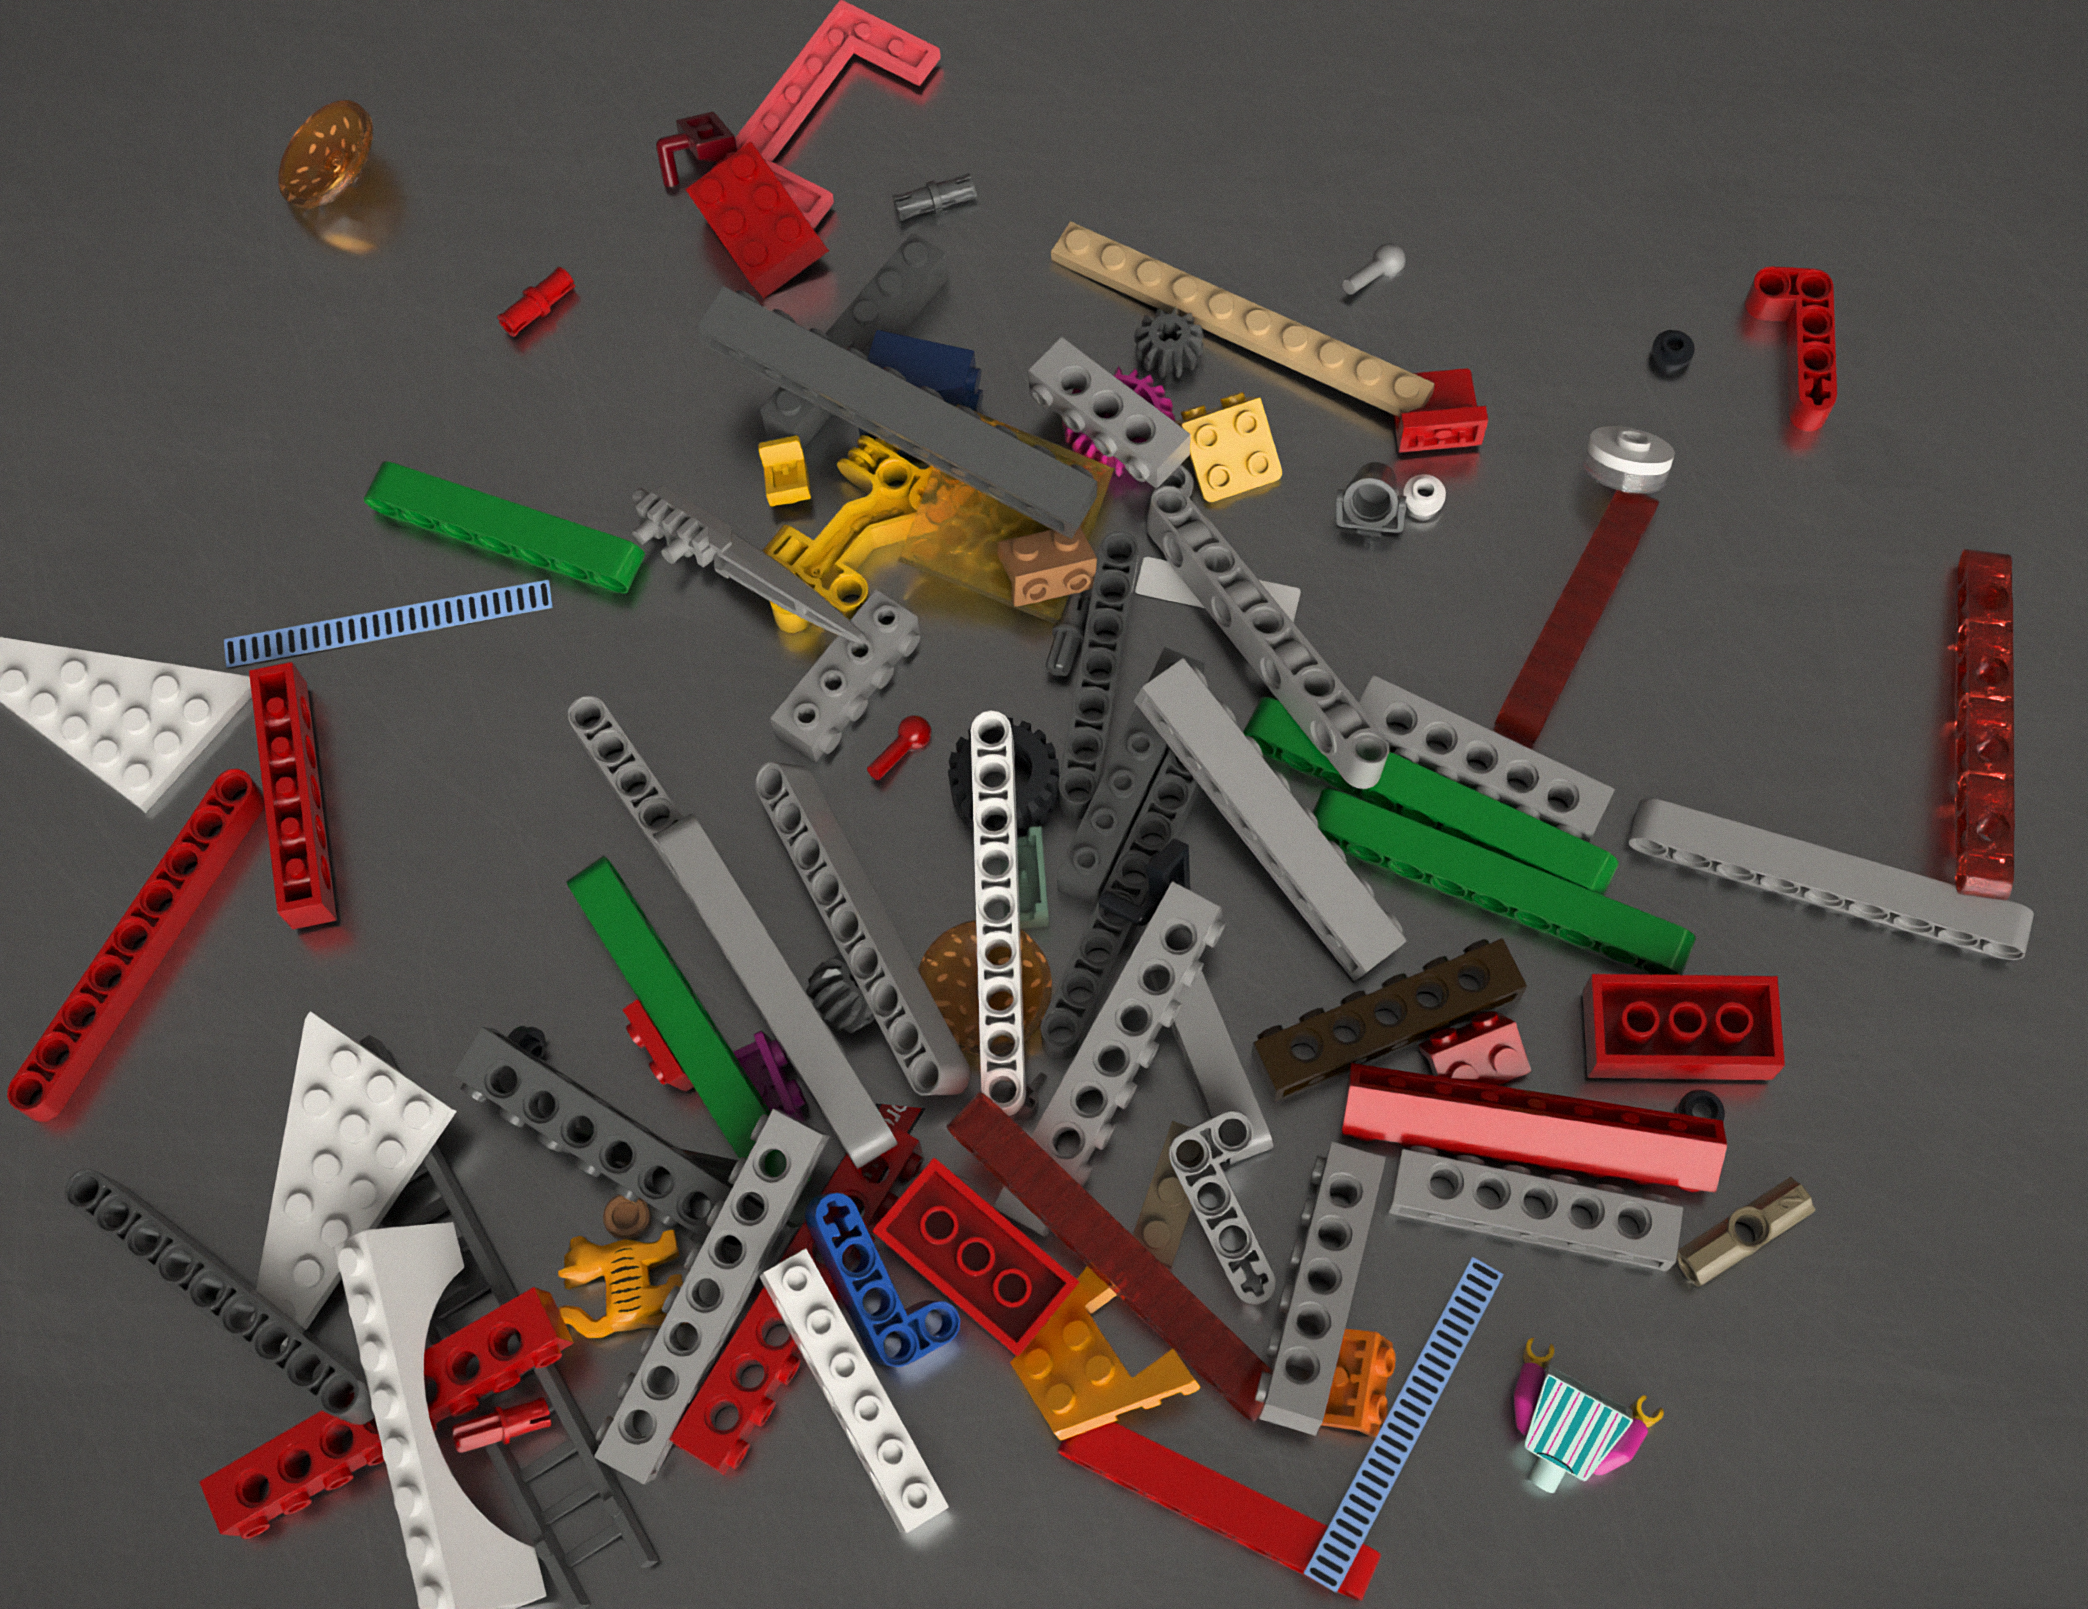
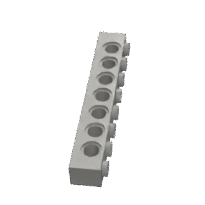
(1177, 911)
(619, 1442)

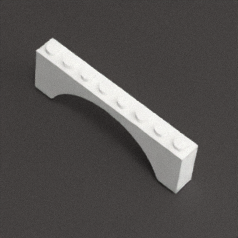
(452, 1548)

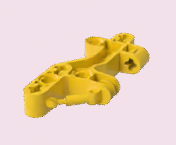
(854, 532)

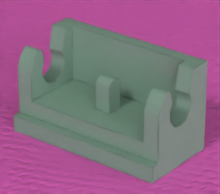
(1032, 880)

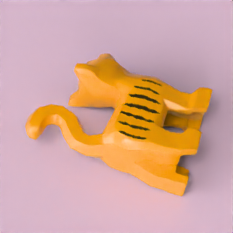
(629, 1293)

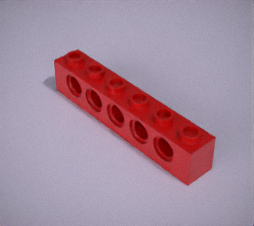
(292, 796)

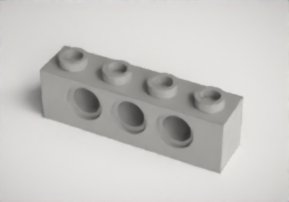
(1068, 368)

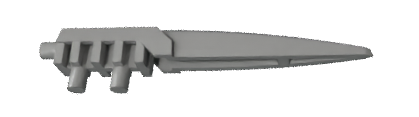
(697, 532)

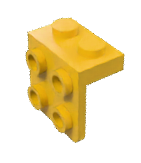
(1231, 446)

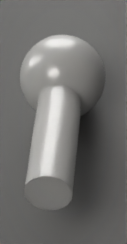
(1387, 260)

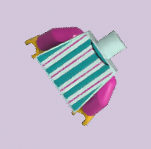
(1573, 1424)

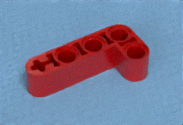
(1804, 348)

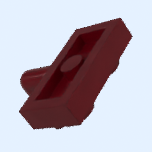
(703, 135)

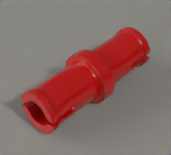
(536, 301)

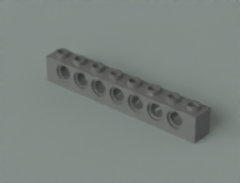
(481, 1074)

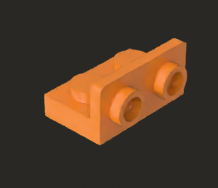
(1360, 1382)

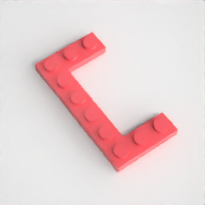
(811, 73)

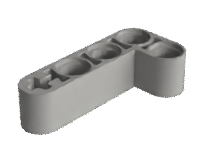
(1229, 1211)

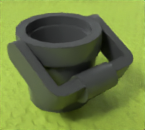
(1372, 501)

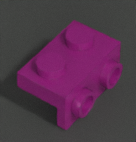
(764, 1065)

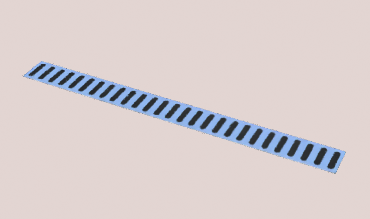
(387, 623)
(1403, 1425)

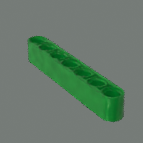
(504, 527)

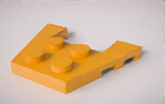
(1079, 1375)

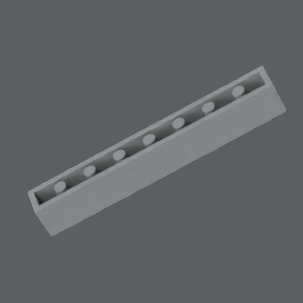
(1270, 819)

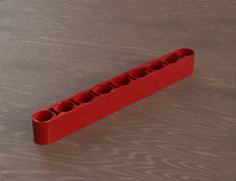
(136, 965)

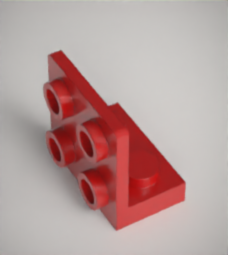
(1447, 419)

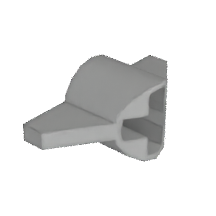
(1031, 1103)

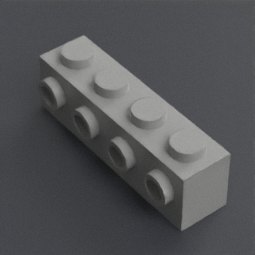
(846, 677)

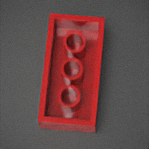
(1683, 1027)
(975, 1257)

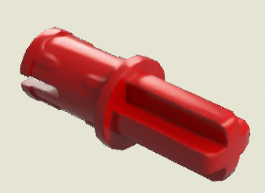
(501, 1425)

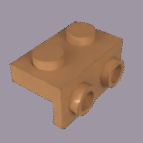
(1047, 565)

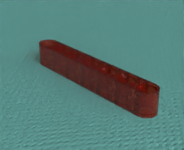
(1576, 615)

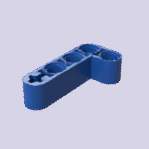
(869, 1274)

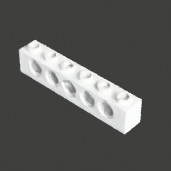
(854, 1391)

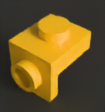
(784, 471)

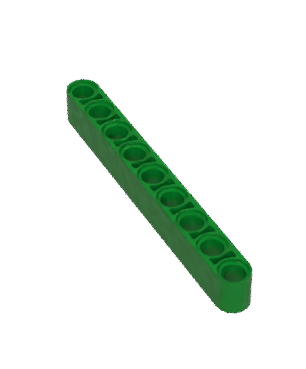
(1440, 804)
(1503, 885)
(673, 1007)

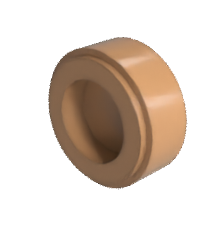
(627, 1218)

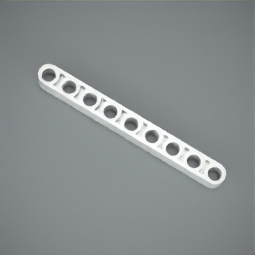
(994, 889)

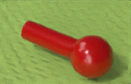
(913, 733)

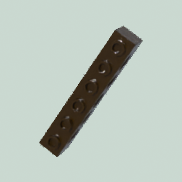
(1288, 1075)

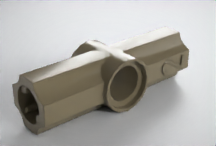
(1766, 1215)

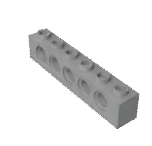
(1503, 757)
(1657, 1219)
(1303, 1403)

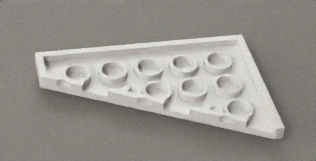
(117, 714)
(344, 1159)

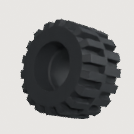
(1030, 754)

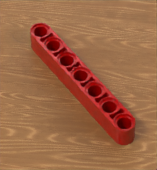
(1211, 1500)

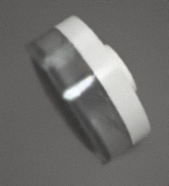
(1628, 459)

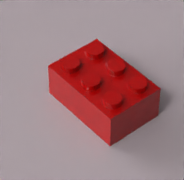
(757, 220)

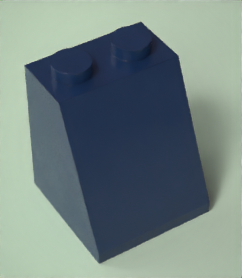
(930, 364)

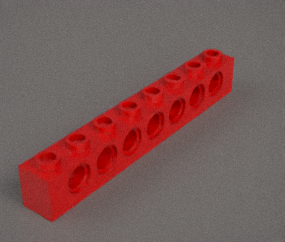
(748, 1346)
(235, 1488)

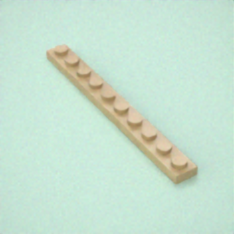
(1242, 321)

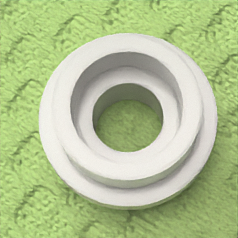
(1424, 505)

